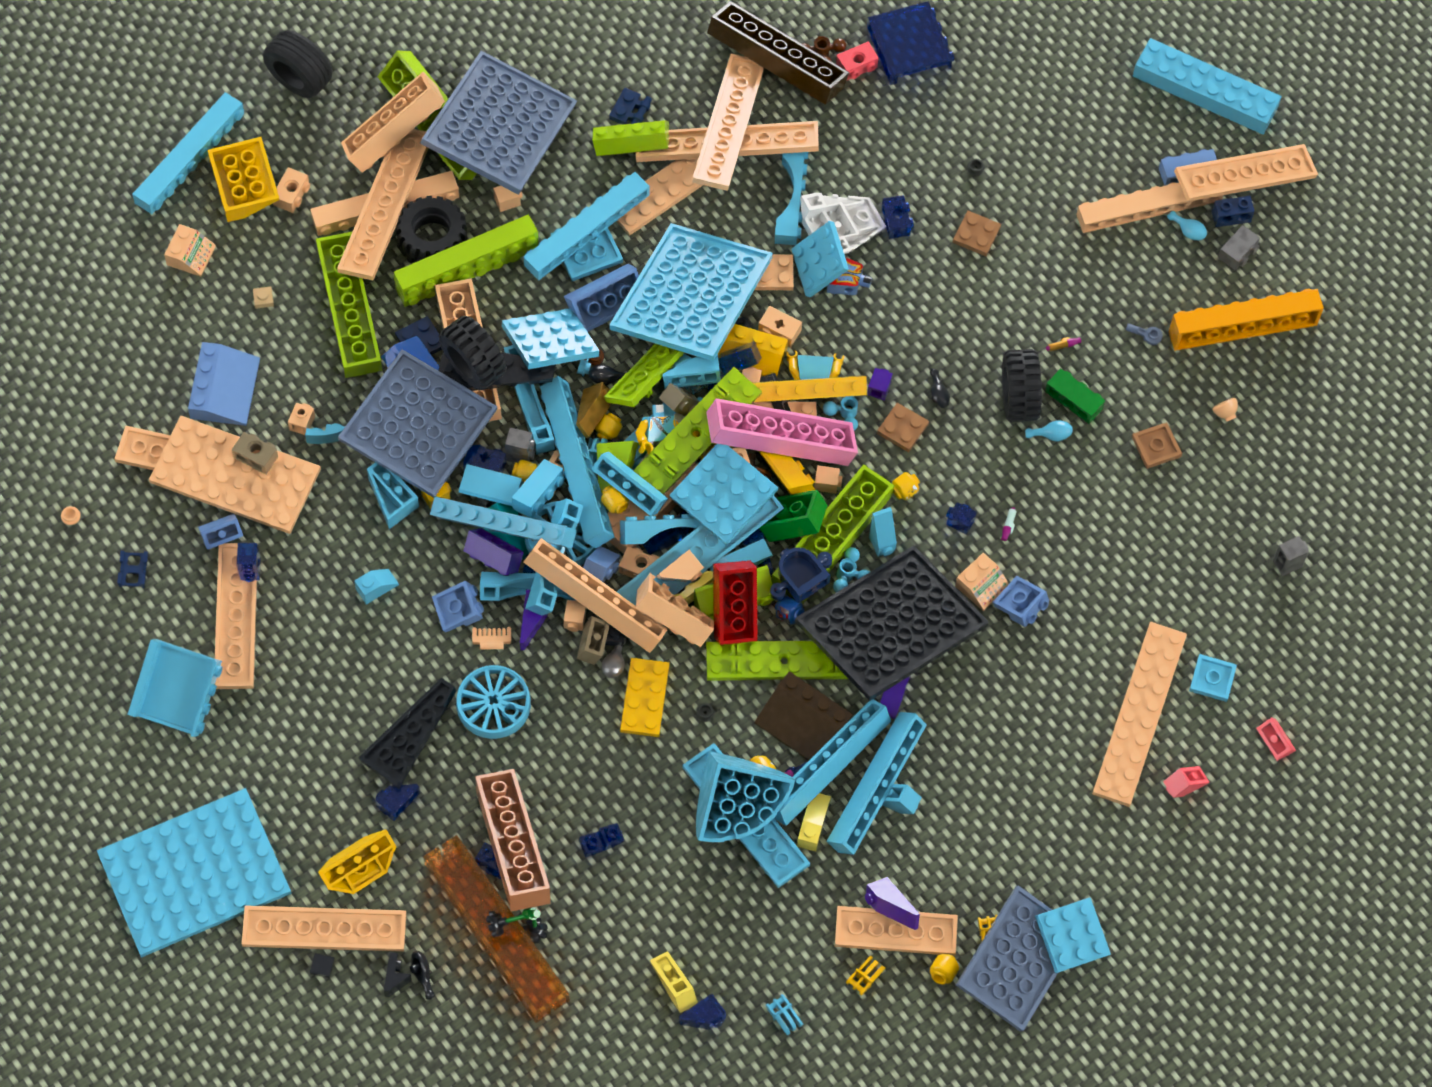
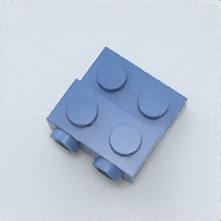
(1022, 601)
(458, 606)

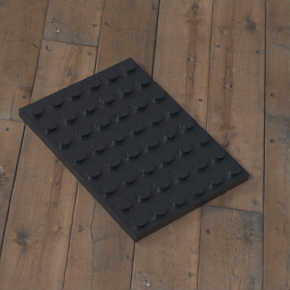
(891, 622)

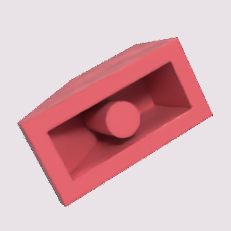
(1185, 781)

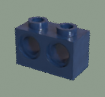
(1232, 211)

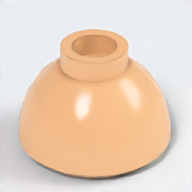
(1226, 409)

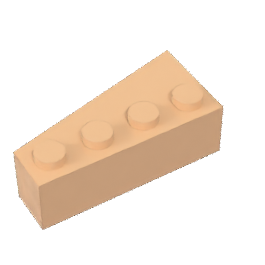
(673, 611)

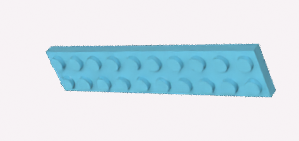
(704, 546)

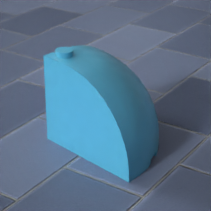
(738, 797)

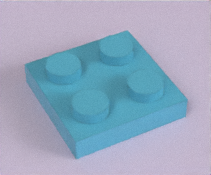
(1213, 677)

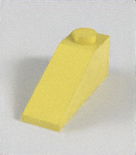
(813, 822)
(674, 982)

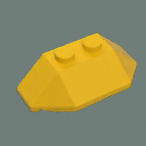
(359, 863)

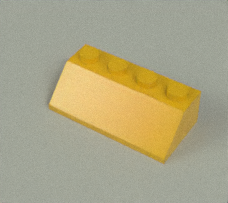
(771, 347)
(789, 472)

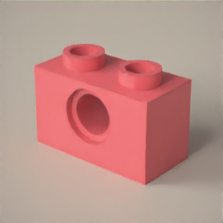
(864, 54)

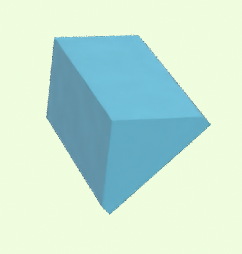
(489, 484)

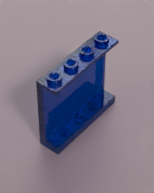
(909, 41)

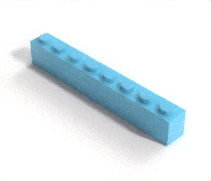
(188, 153)
(586, 225)
(503, 522)
(834, 758)
(876, 783)

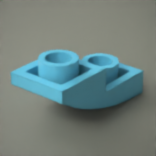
(319, 436)

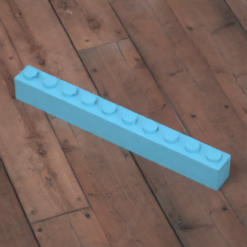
(576, 462)

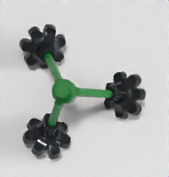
(533, 928)

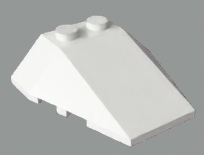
(853, 217)

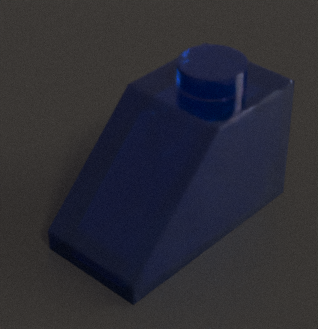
(394, 801)
(704, 1015)

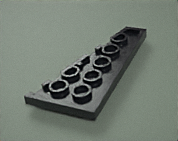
(515, 373)

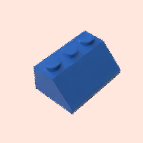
(414, 347)

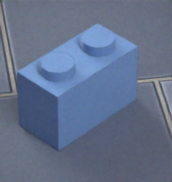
(220, 531)
(602, 563)

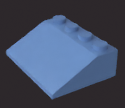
(223, 385)

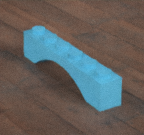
(787, 223)
(533, 413)
(640, 531)
(499, 587)
(543, 592)

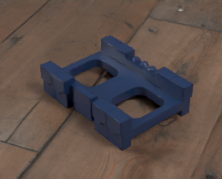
(130, 569)

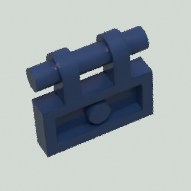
(625, 106)

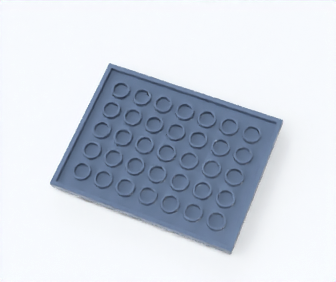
(499, 122)

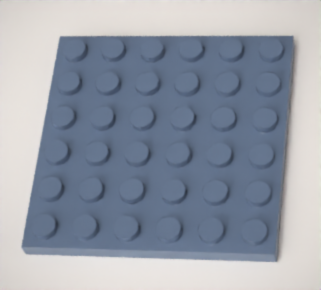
(417, 423)

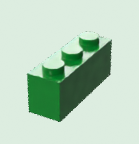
(1075, 395)

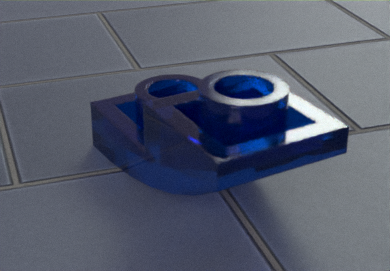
(602, 840)

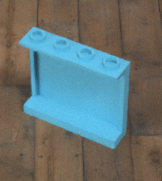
(175, 687)

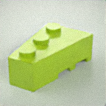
(624, 451)

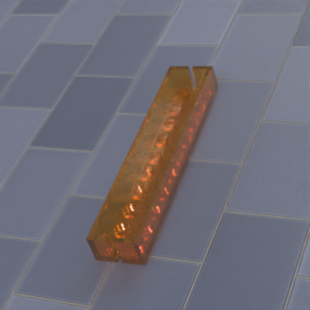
(511, 952)

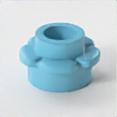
(584, 367)

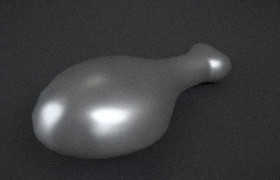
(613, 663)

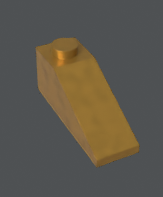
(592, 408)

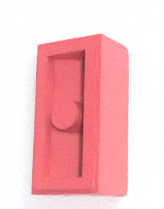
(1275, 739)

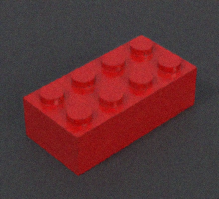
(735, 602)

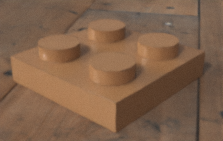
(977, 233)
(902, 427)
(1156, 445)

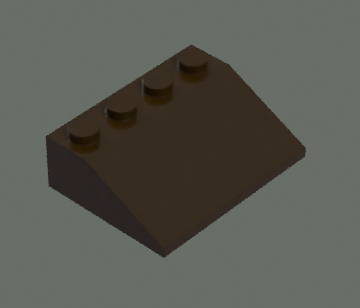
(801, 716)

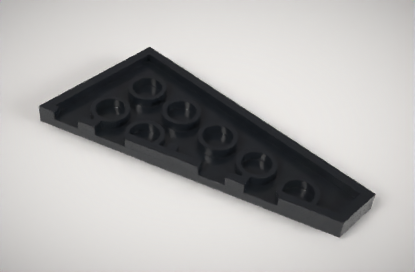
(402, 742)

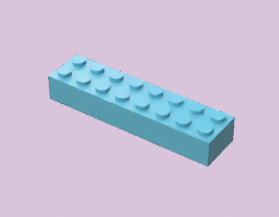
(1206, 86)

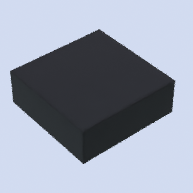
(322, 965)

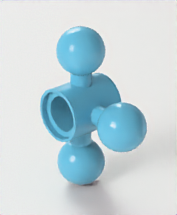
(830, 408)
(851, 556)

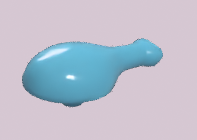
(1190, 228)
(1054, 431)

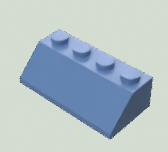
(602, 298)

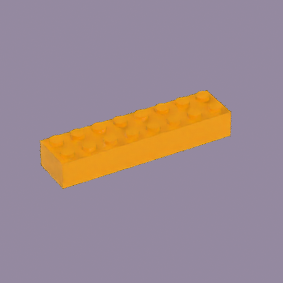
(1245, 319)

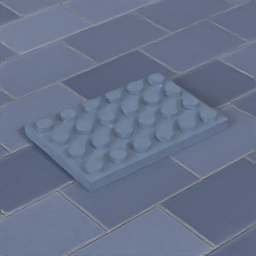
(1012, 962)

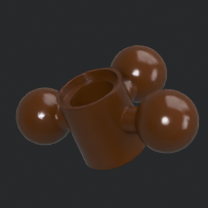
(838, 45)

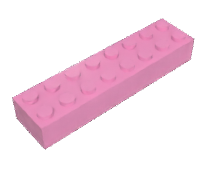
(781, 432)

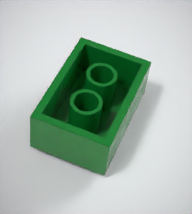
(800, 516)

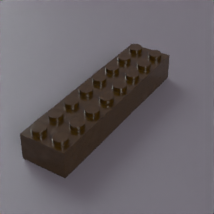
(777, 52)

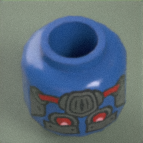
(788, 609)

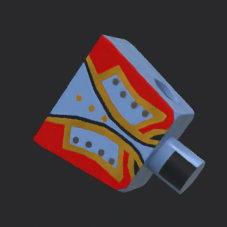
(850, 281)

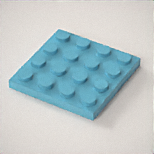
(550, 338)
(723, 492)

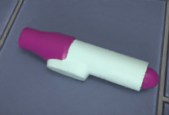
(1009, 525)

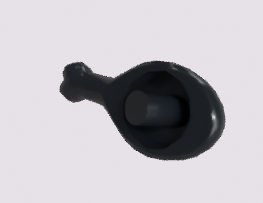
(604, 374)
(938, 391)
(421, 969)

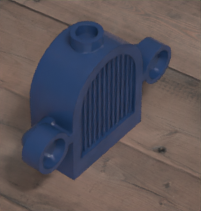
(801, 573)

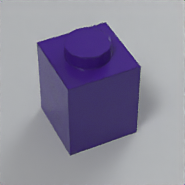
(879, 383)

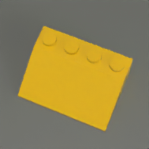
(243, 178)

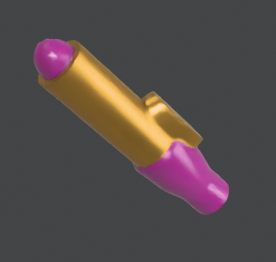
(1065, 342)

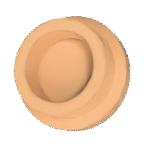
(70, 515)

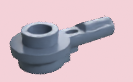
(1151, 335)

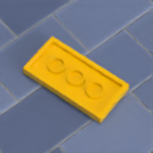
(644, 697)

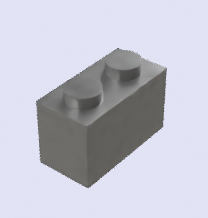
(1239, 247)
(519, 445)
(1291, 555)

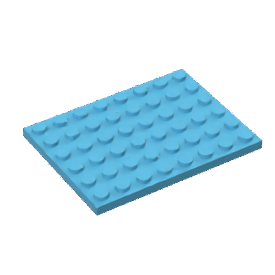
(691, 291)
(193, 872)

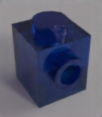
(961, 517)

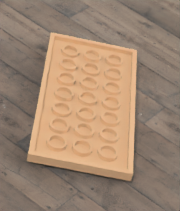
(202, 467)

